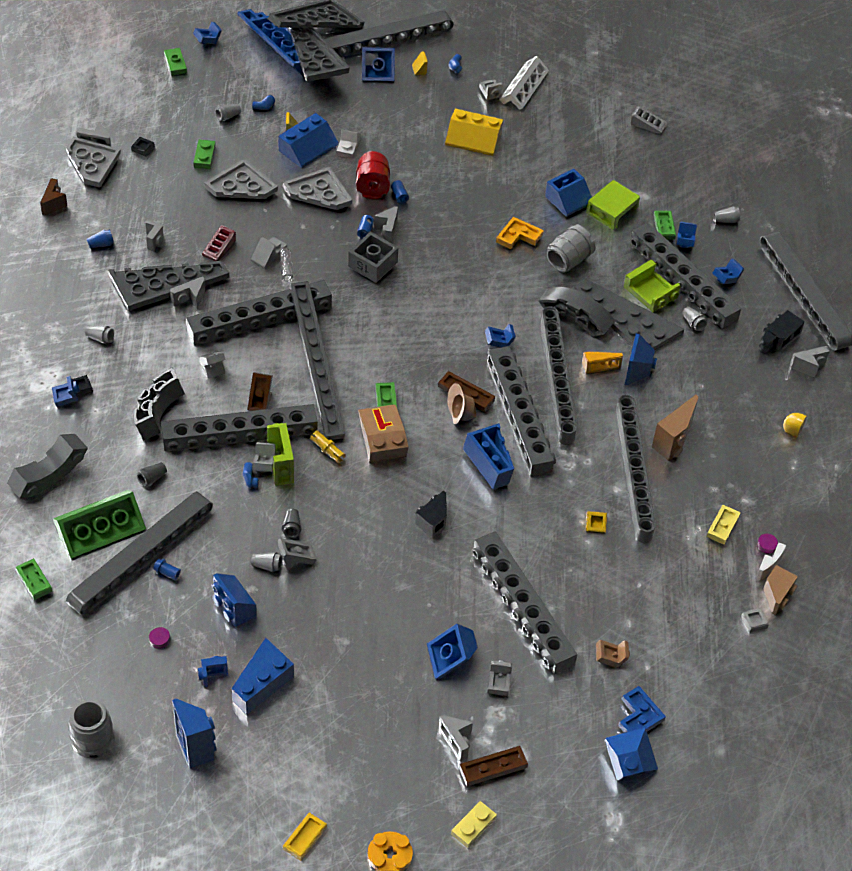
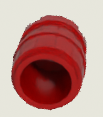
(373, 175)

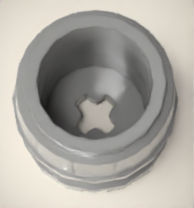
(570, 248)
(90, 728)

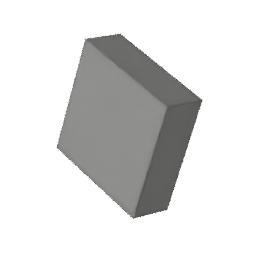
(755, 620)

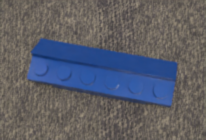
(277, 38)

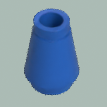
(101, 239)

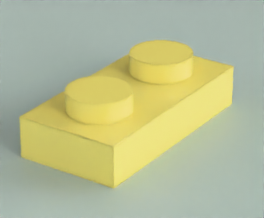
(723, 524)
(473, 824)

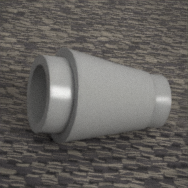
(225, 112)
(727, 215)
(695, 319)
(100, 333)
(267, 561)

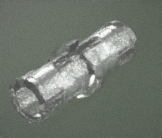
(285, 257)

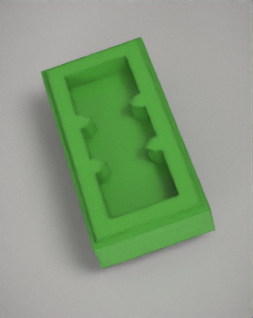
(175, 61)
(665, 224)
(33, 579)

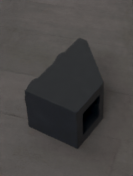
(433, 515)

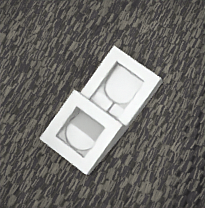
(770, 562)

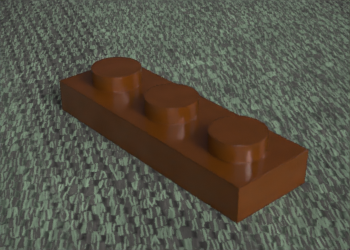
(482, 398)
(493, 766)

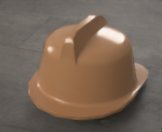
(460, 405)

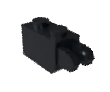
(781, 332)

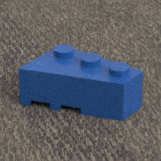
(489, 455)
(262, 677)

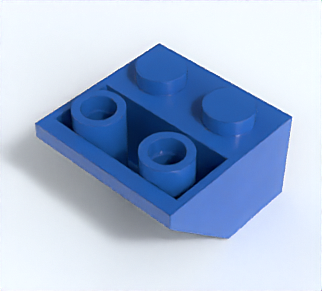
(568, 192)
(233, 599)

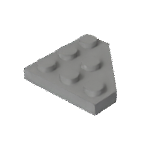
(92, 160)
(241, 182)
(319, 189)

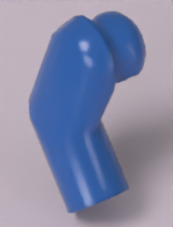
(247, 475)

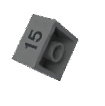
(373, 257)

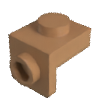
(612, 654)

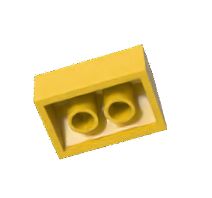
(474, 132)

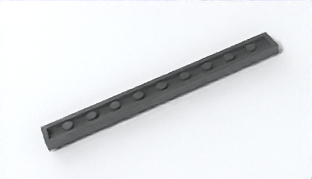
(317, 361)

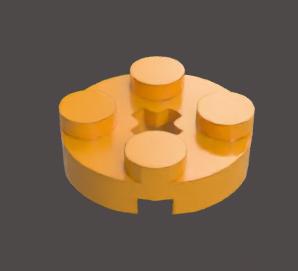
(390, 841)

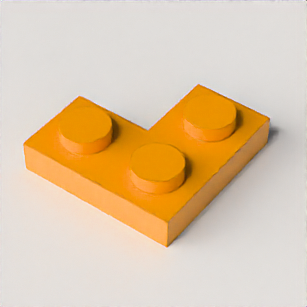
(516, 230)

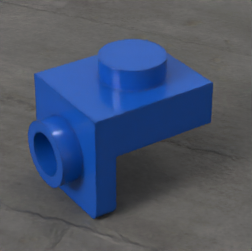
(208, 35)
(686, 234)
(730, 273)
(499, 337)
(66, 392)
(212, 667)

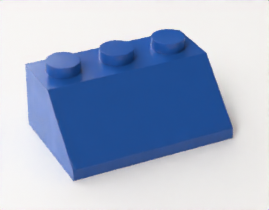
(307, 140)
(194, 733)

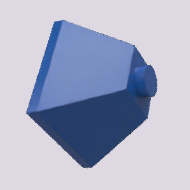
(378, 64)
(640, 361)
(451, 649)
(631, 754)

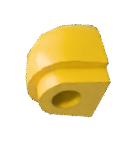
(794, 423)

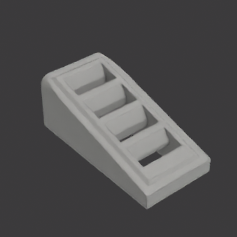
(642, 119)

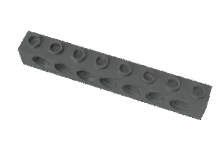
(680, 270)
(252, 314)
(520, 411)
(236, 427)
(522, 590)

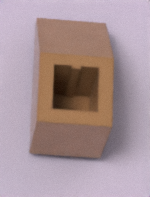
(778, 587)

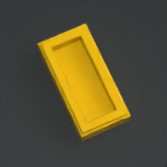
(304, 836)

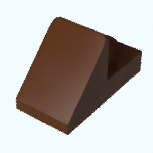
(53, 198)
(260, 391)

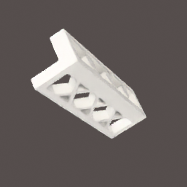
(523, 78)

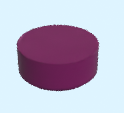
(767, 543)
(159, 637)

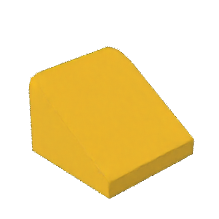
(420, 64)
(290, 121)
(596, 521)

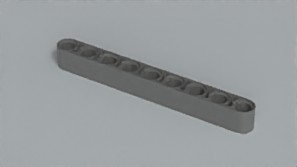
(391, 33)
(806, 291)
(558, 376)
(635, 469)
(139, 553)

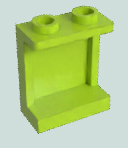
(612, 204)
(650, 287)
(284, 463)

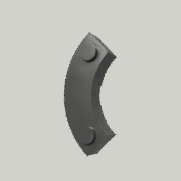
(580, 306)
(154, 401)
(59, 462)

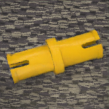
(327, 446)

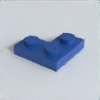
(644, 712)

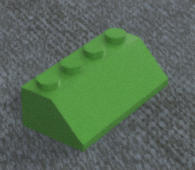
(99, 523)

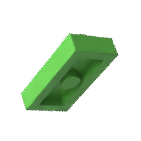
(204, 154)
(385, 394)

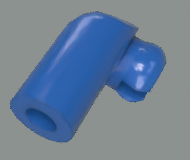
(454, 63)
(265, 104)

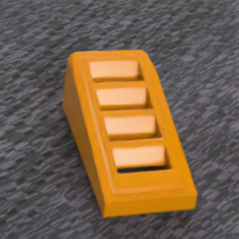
(601, 361)

